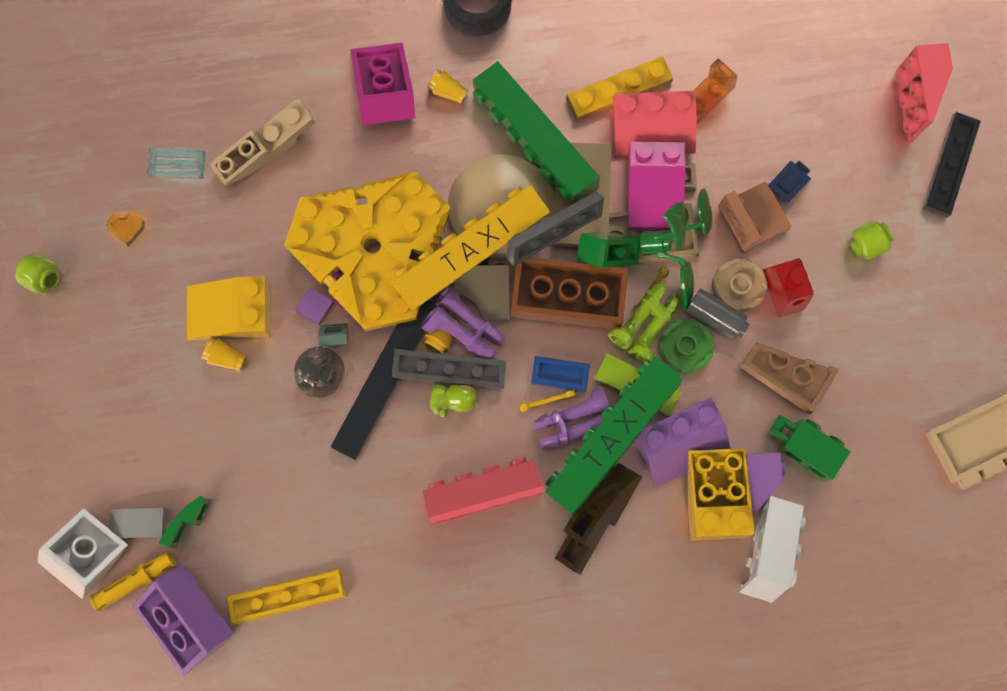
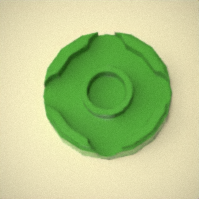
(686, 345)

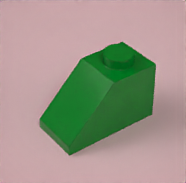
(608, 249)

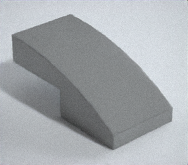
(138, 522)

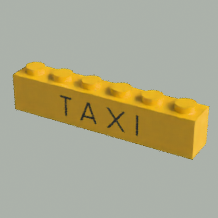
(469, 248)

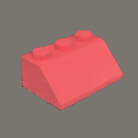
(654, 119)

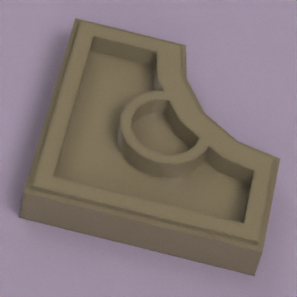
(488, 289)

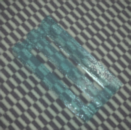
(176, 153)

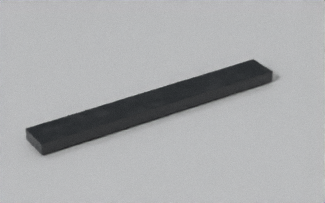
(379, 386)

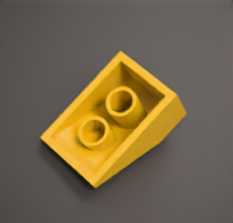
(229, 309)

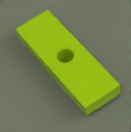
(618, 373)

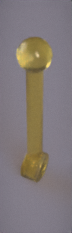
(662, 273)

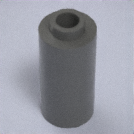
(718, 314)

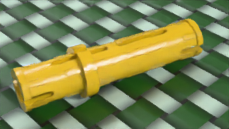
(143, 574)

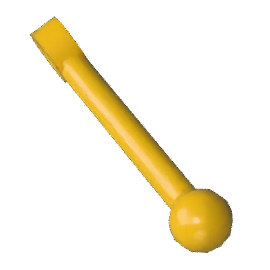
(525, 405)

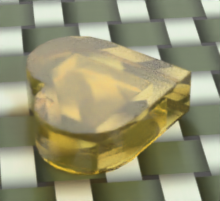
(126, 227)

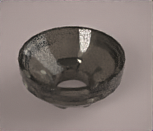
(307, 370)

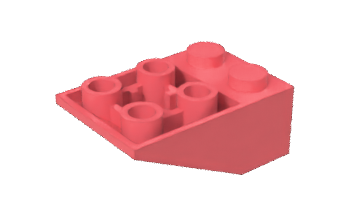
(922, 85)

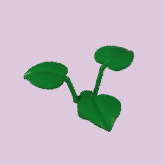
(661, 241)

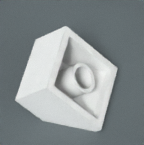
(81, 553)

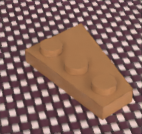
(791, 377)

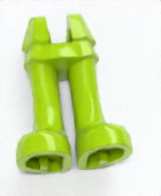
(650, 304)

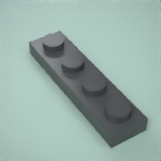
(554, 228)
(448, 369)

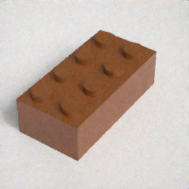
(569, 293)

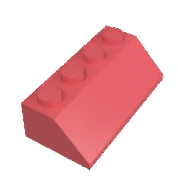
(482, 492)

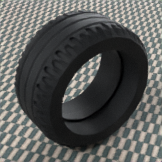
(477, 23)

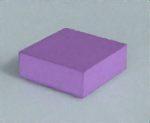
(314, 306)

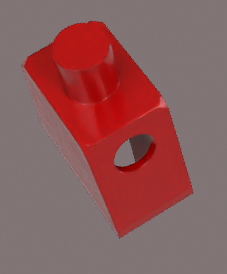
(789, 287)

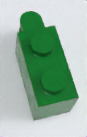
(810, 447)

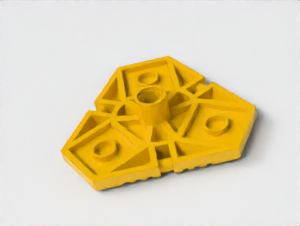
(333, 235)

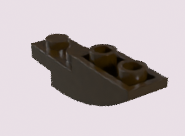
(595, 515)

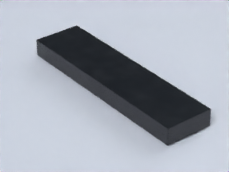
(951, 164)

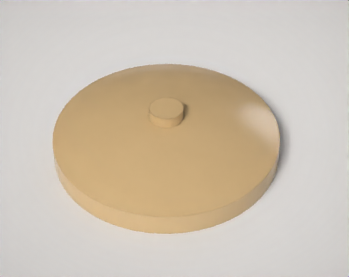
(491, 181)

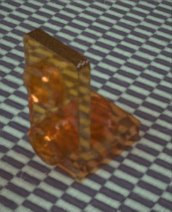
(714, 88)

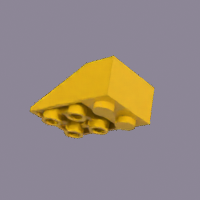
(719, 495)

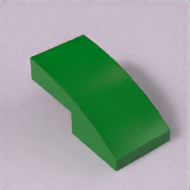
(191, 514)

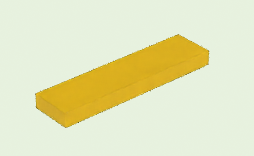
(285, 596)

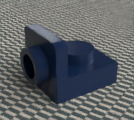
(790, 180)

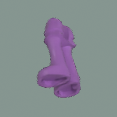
(440, 319)
(596, 403)

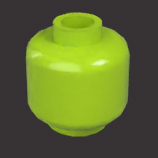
(871, 240)
(37, 273)

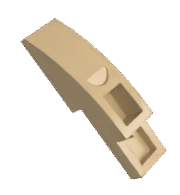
(264, 145)

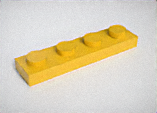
(600, 95)

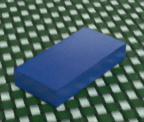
(560, 374)

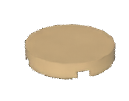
(740, 284)

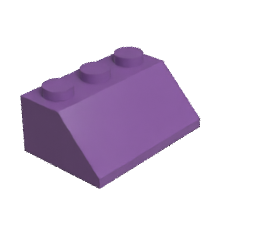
(667, 442)
(182, 619)

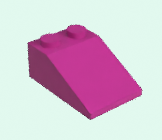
(383, 84)
(654, 182)

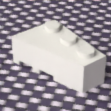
(774, 550)

